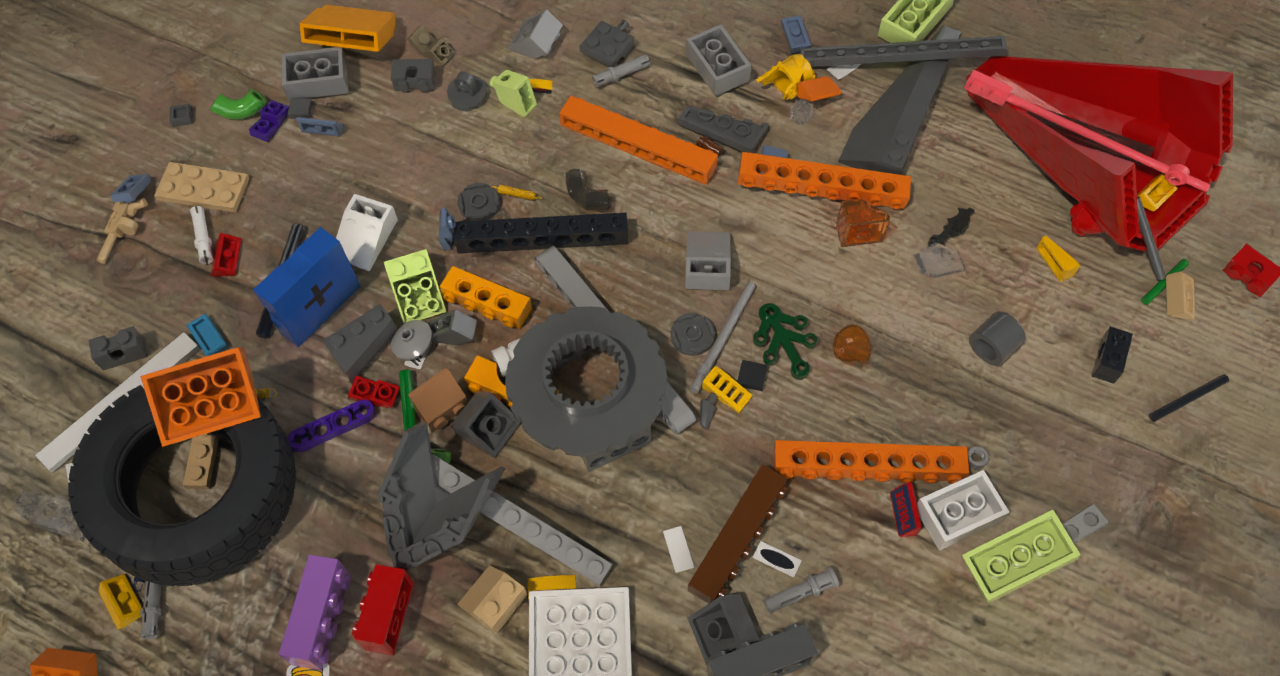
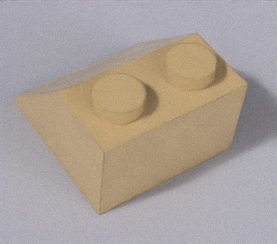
(493, 598)

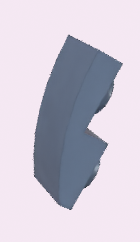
(446, 226)

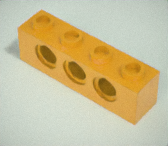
(479, 288)

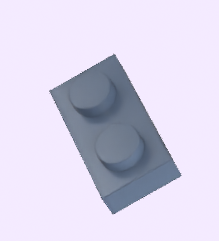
(795, 33)
(131, 188)

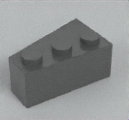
(360, 340)

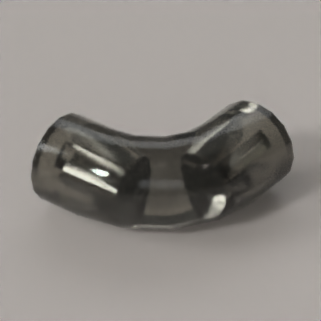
(583, 195)

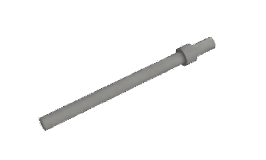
(705, 368)

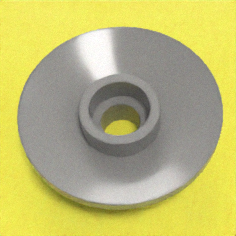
(411, 340)

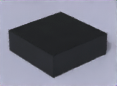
(752, 375)

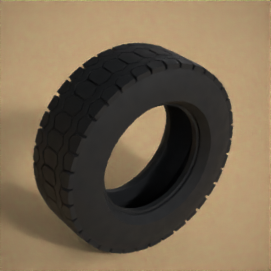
(190, 551)

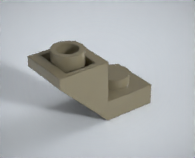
(429, 47)

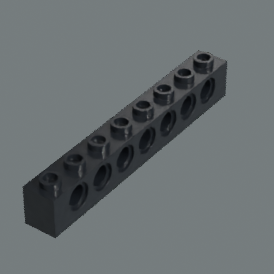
(541, 233)

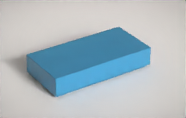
(207, 335)

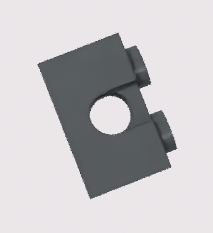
(421, 78)
(127, 340)

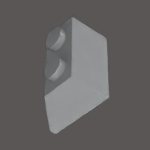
(536, 35)

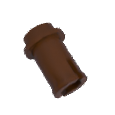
(705, 143)

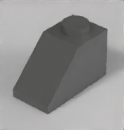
(453, 328)

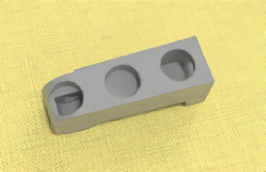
(1085, 523)

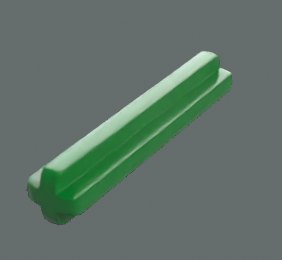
(408, 410)

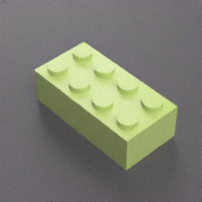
(912, 19)
(1020, 556)

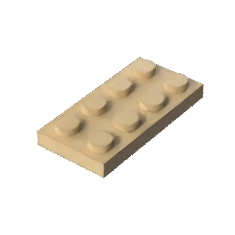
(202, 187)

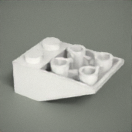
(365, 230)

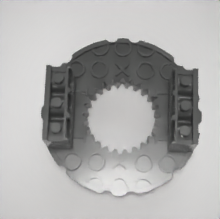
(590, 431)

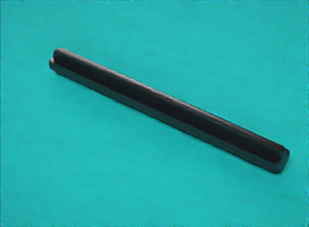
(293, 242)

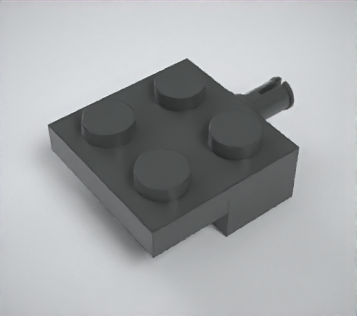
(608, 43)

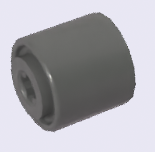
(997, 338)

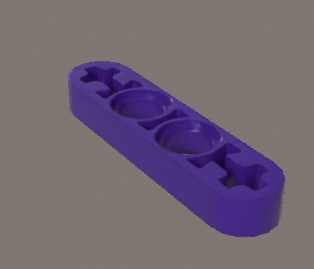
(330, 422)

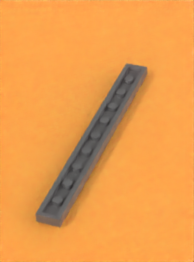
(906, 51)

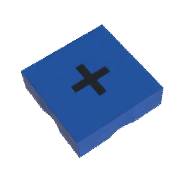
(308, 287)

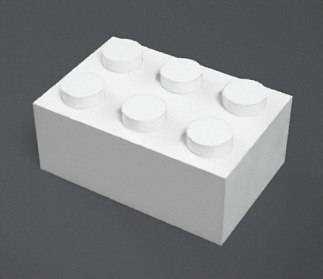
(961, 510)

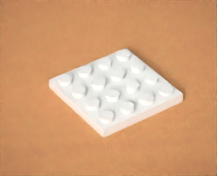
(580, 632)

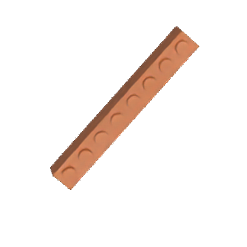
(639, 139)

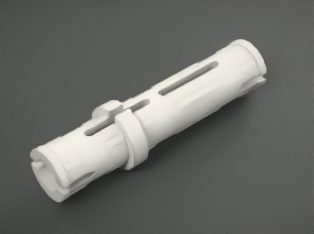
(202, 241)

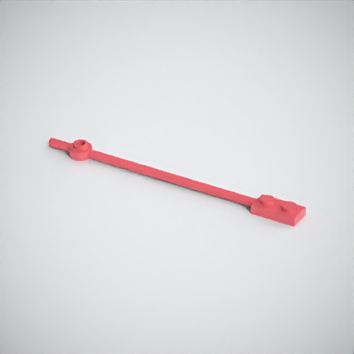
(999, 93)

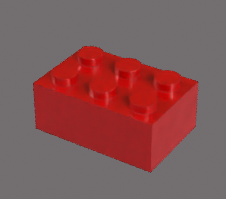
(383, 609)

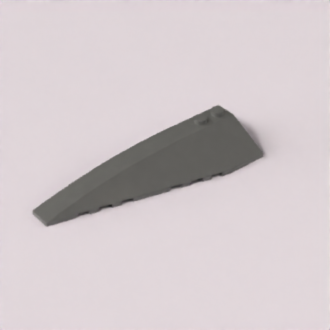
(893, 123)

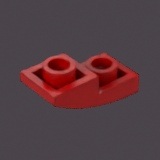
(378, 393)

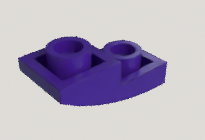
(271, 119)

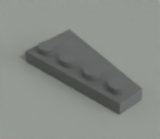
(734, 133)

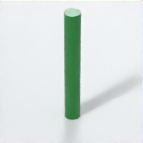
(1161, 285)

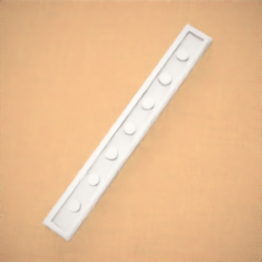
(66, 443)

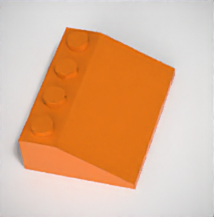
(201, 396)

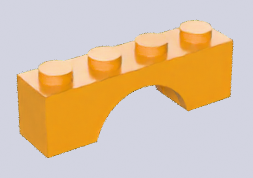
(485, 376)

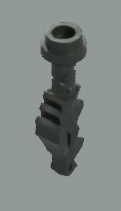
(955, 226)

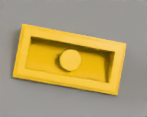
(1156, 192)
(120, 600)

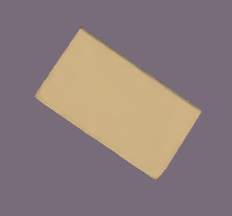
(1180, 296)

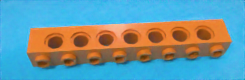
(833, 175)
(953, 457)

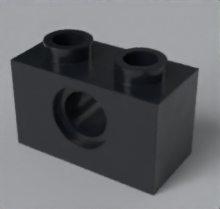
(1112, 355)

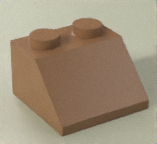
(438, 400)

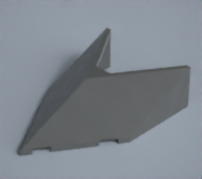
(418, 513)

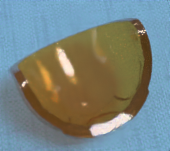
(852, 345)

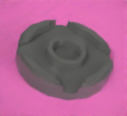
(478, 202)
(692, 334)

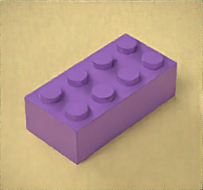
(315, 613)

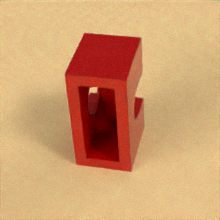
(1243, 267)

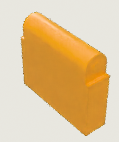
(348, 27)

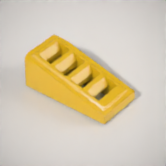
(1057, 259)
(724, 378)

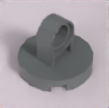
(467, 92)

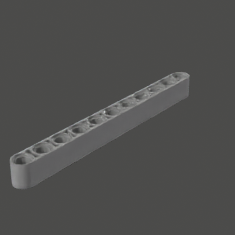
(578, 294)

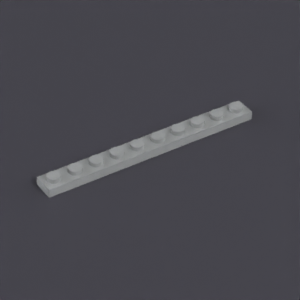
(528, 526)

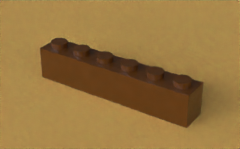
(737, 535)

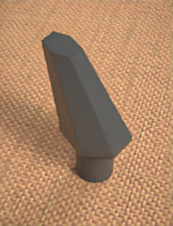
(707, 410)

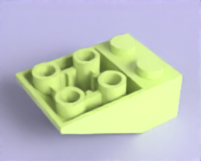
(415, 286)

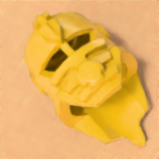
(788, 74)

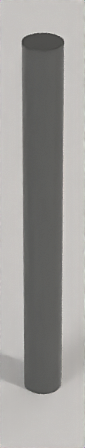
(1149, 241)

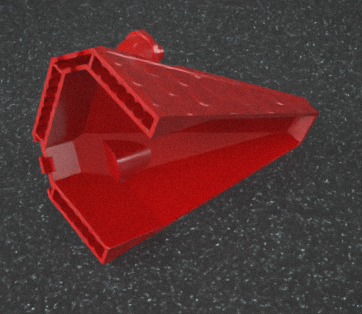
(1172, 109)

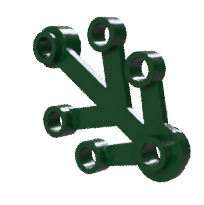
(784, 336)

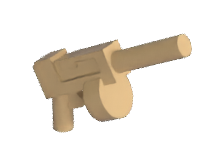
(119, 224)

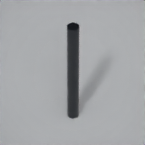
(1189, 397)

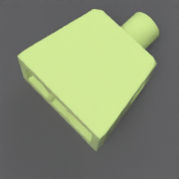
(514, 92)

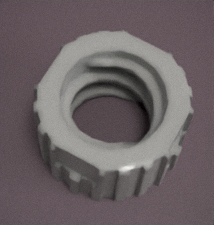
(981, 452)

